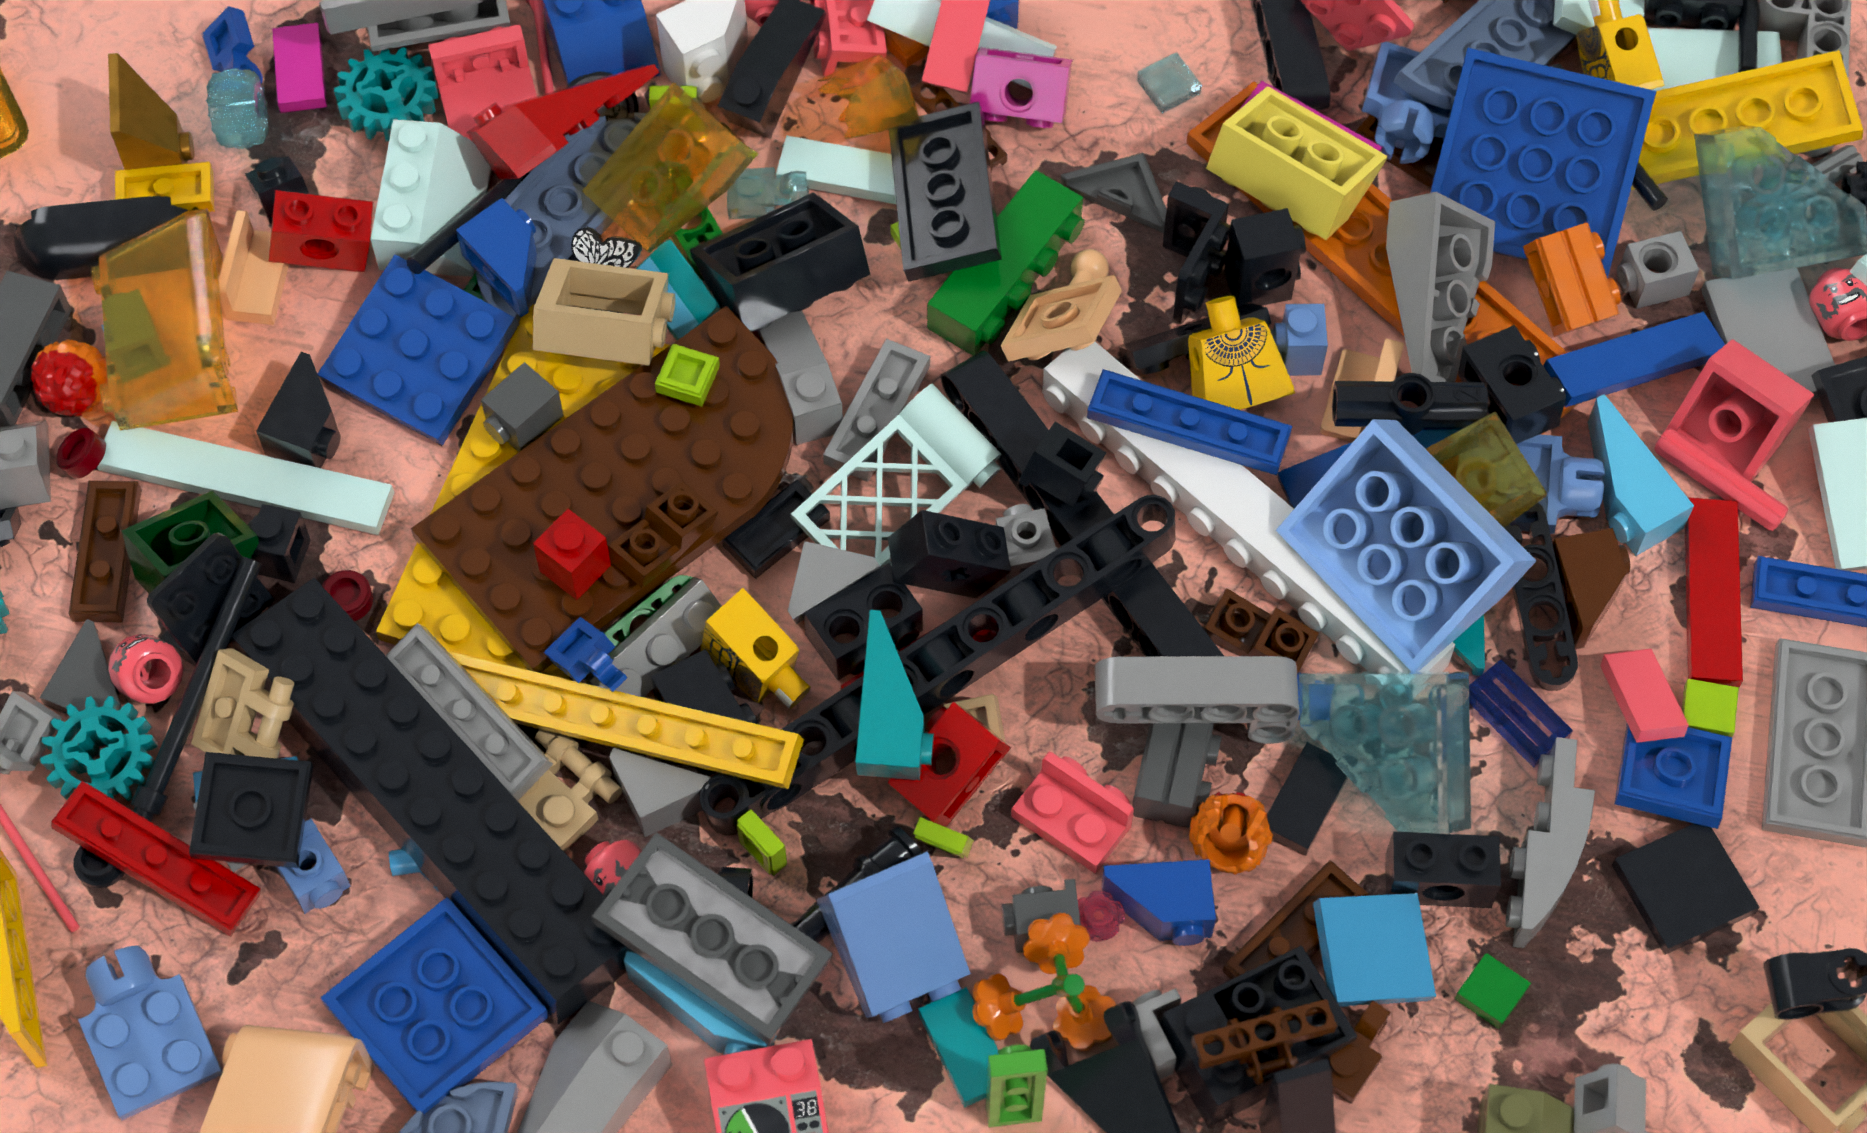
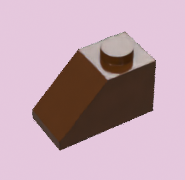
(1591, 577)

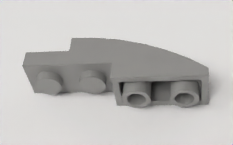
(1553, 847)

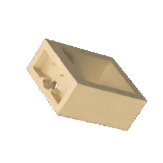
(598, 332)
(1787, 1087)

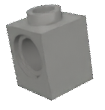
(1668, 256)

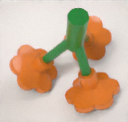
(1080, 1009)

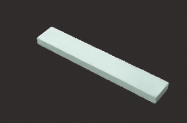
(247, 477)

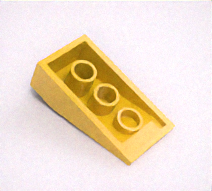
(17, 987)

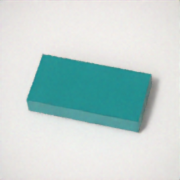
(960, 1043)

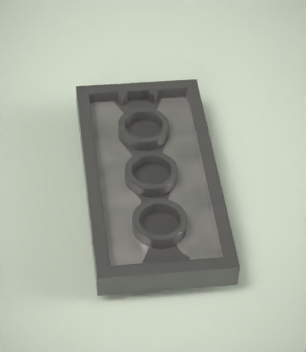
(712, 938)

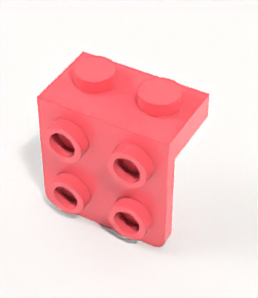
(1361, 22)
(481, 72)

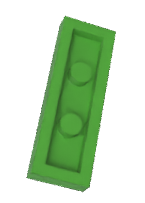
(1015, 1086)

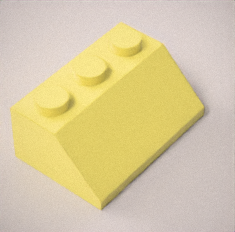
(1295, 161)

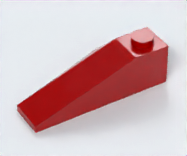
(533, 129)

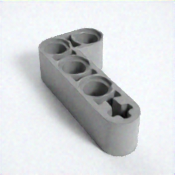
(1817, 28)
(1201, 691)

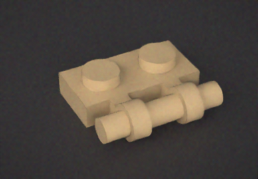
(231, 706)
(557, 807)

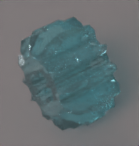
(237, 108)

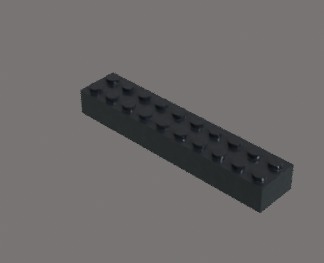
(436, 799)

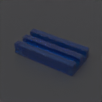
(1504, 725)

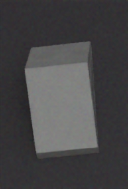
(824, 573)
(656, 790)

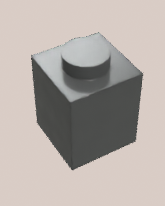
(521, 408)

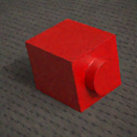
(572, 554)

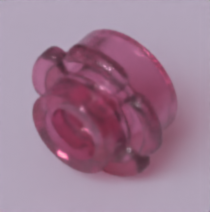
(1113, 912)

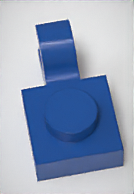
(230, 41)
(585, 651)

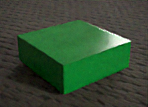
(1492, 991)

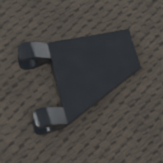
(1116, 1085)

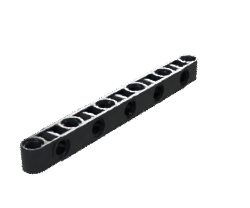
(950, 657)

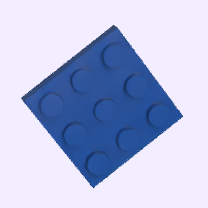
(418, 350)
(435, 1006)

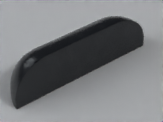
(69, 238)

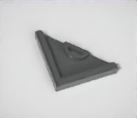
(1123, 187)
(82, 675)

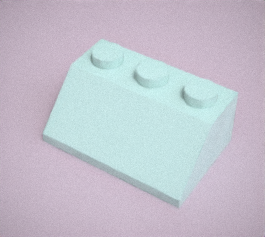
(424, 187)

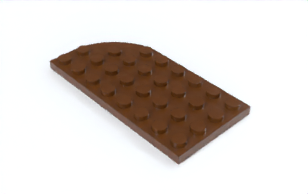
(606, 470)

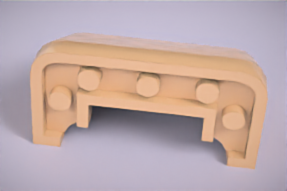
(287, 1081)

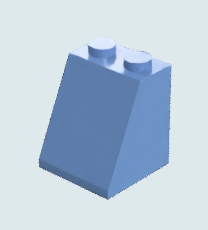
(896, 938)

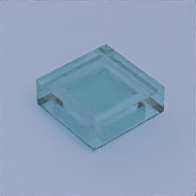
(1169, 82)

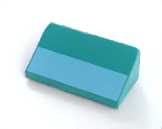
(693, 299)

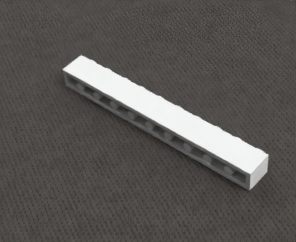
(1225, 504)

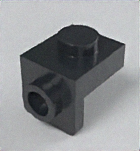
(275, 175)

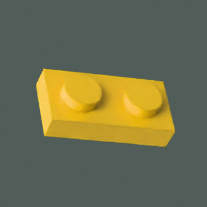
(186, 184)

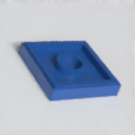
(1676, 776)

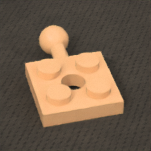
(1065, 315)

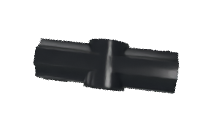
(1437, 402)

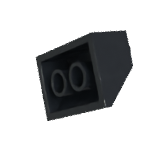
(782, 261)

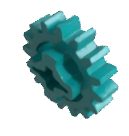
(385, 90)
(80, 741)

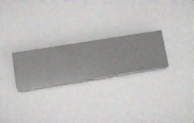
(469, 711)

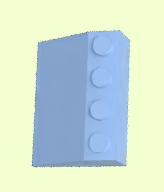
(1404, 543)

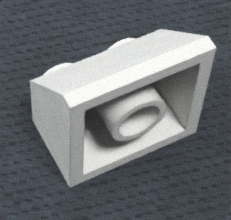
(702, 43)

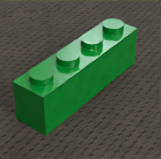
(1031, 231)

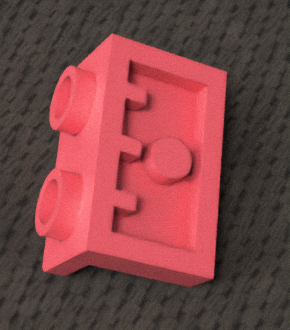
(847, 34)
(1074, 811)

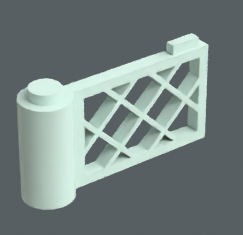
(934, 433)

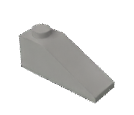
(804, 377)

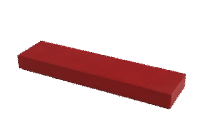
(1713, 592)
(155, 858)

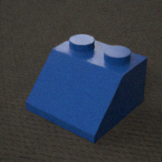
(599, 36)

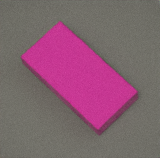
(299, 67)

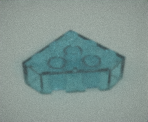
(1771, 206)
(1397, 741)

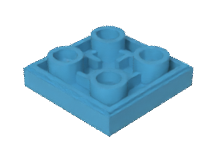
(1374, 949)

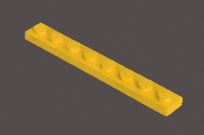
(639, 723)

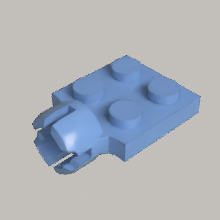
(1401, 118)
(1571, 483)
(145, 1034)

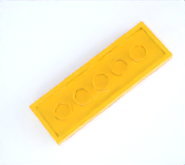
(1797, 101)

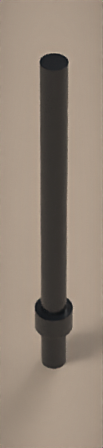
(150, 797)

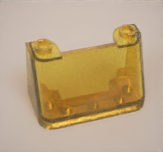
(165, 325)

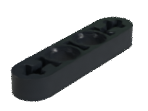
(1544, 592)

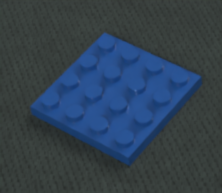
(1541, 149)

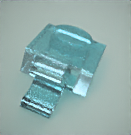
(759, 192)

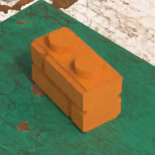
(1572, 279)

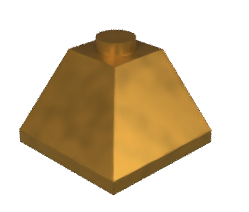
(142, 122)

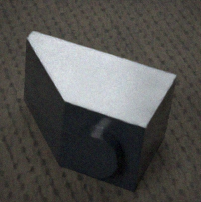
(300, 419)

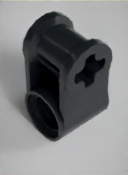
(1810, 984)

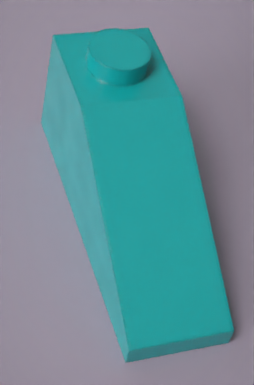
(890, 720)

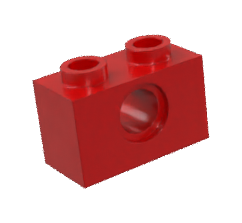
(320, 231)
(976, 753)

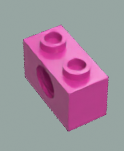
(1045, 74)

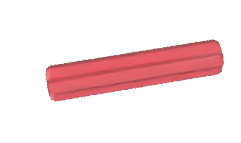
(1721, 479)

